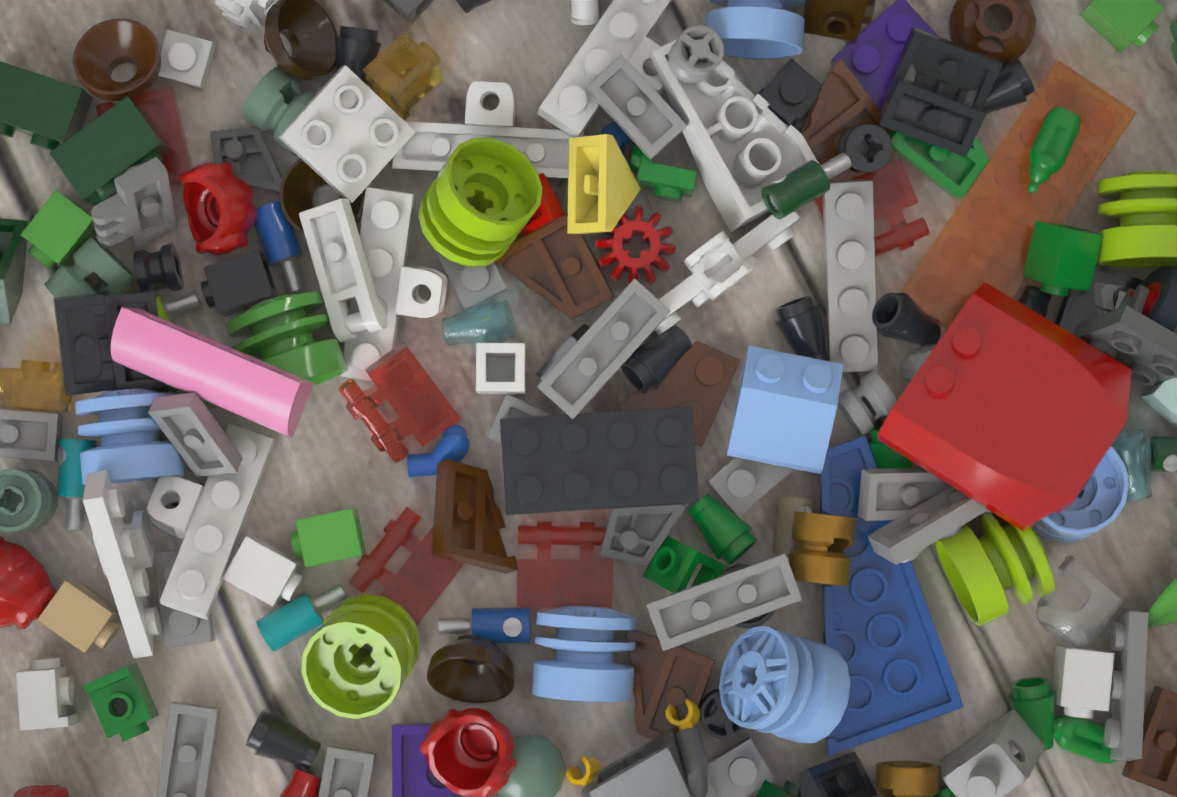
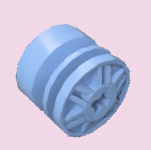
(758, 28)
(128, 438)
(1093, 508)
(584, 655)
(784, 685)

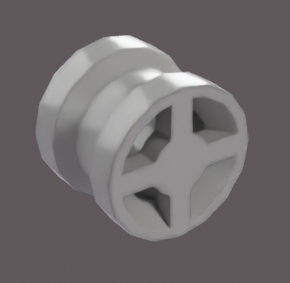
(703, 45)

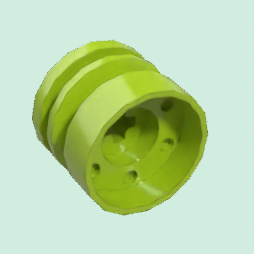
(480, 201)
(1146, 220)
(990, 565)
(344, 673)

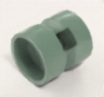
(275, 103)
(90, 258)
(26, 500)

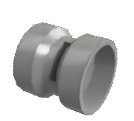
(875, 397)

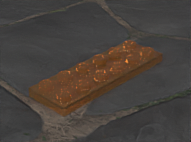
(996, 219)

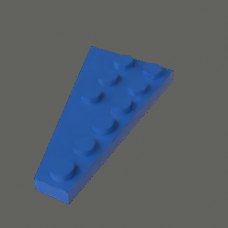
(878, 623)

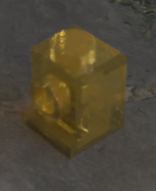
(404, 74)
(34, 387)

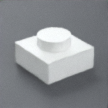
(186, 59)

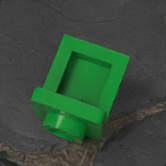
(667, 181)

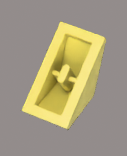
(598, 184)

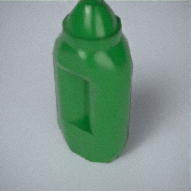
(1052, 145)
(1082, 738)

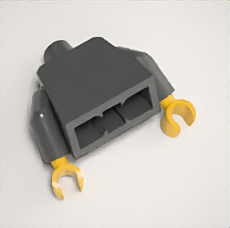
(657, 769)

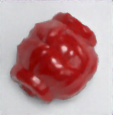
(218, 208)
(23, 586)
(470, 752)

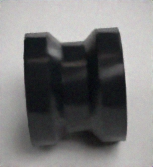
(853, 144)
(158, 269)
(717, 724)

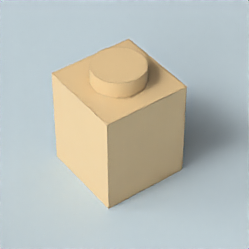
(81, 616)

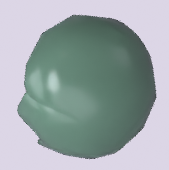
(538, 768)

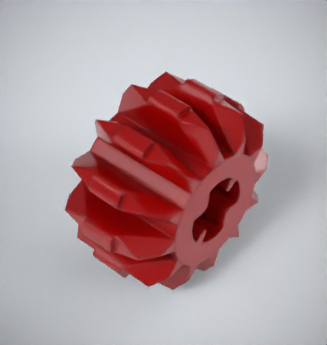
(647, 257)

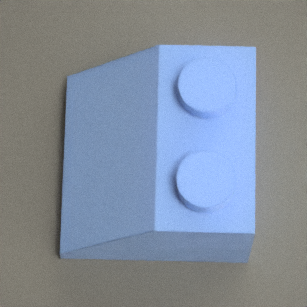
(784, 409)

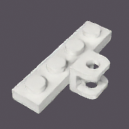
(619, 31)
(436, 141)
(385, 242)
(721, 265)
(207, 522)
(124, 555)

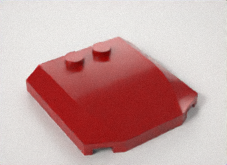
(1011, 409)

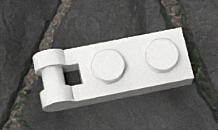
(342, 269)

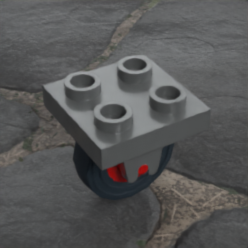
(1141, 329)

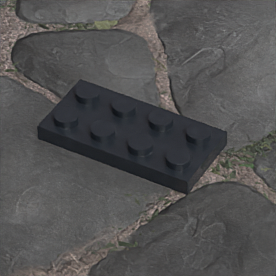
(599, 460)

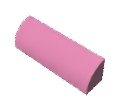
(209, 369)

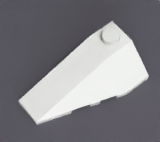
(732, 139)

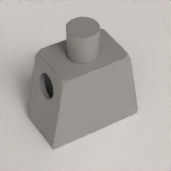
(987, 765)

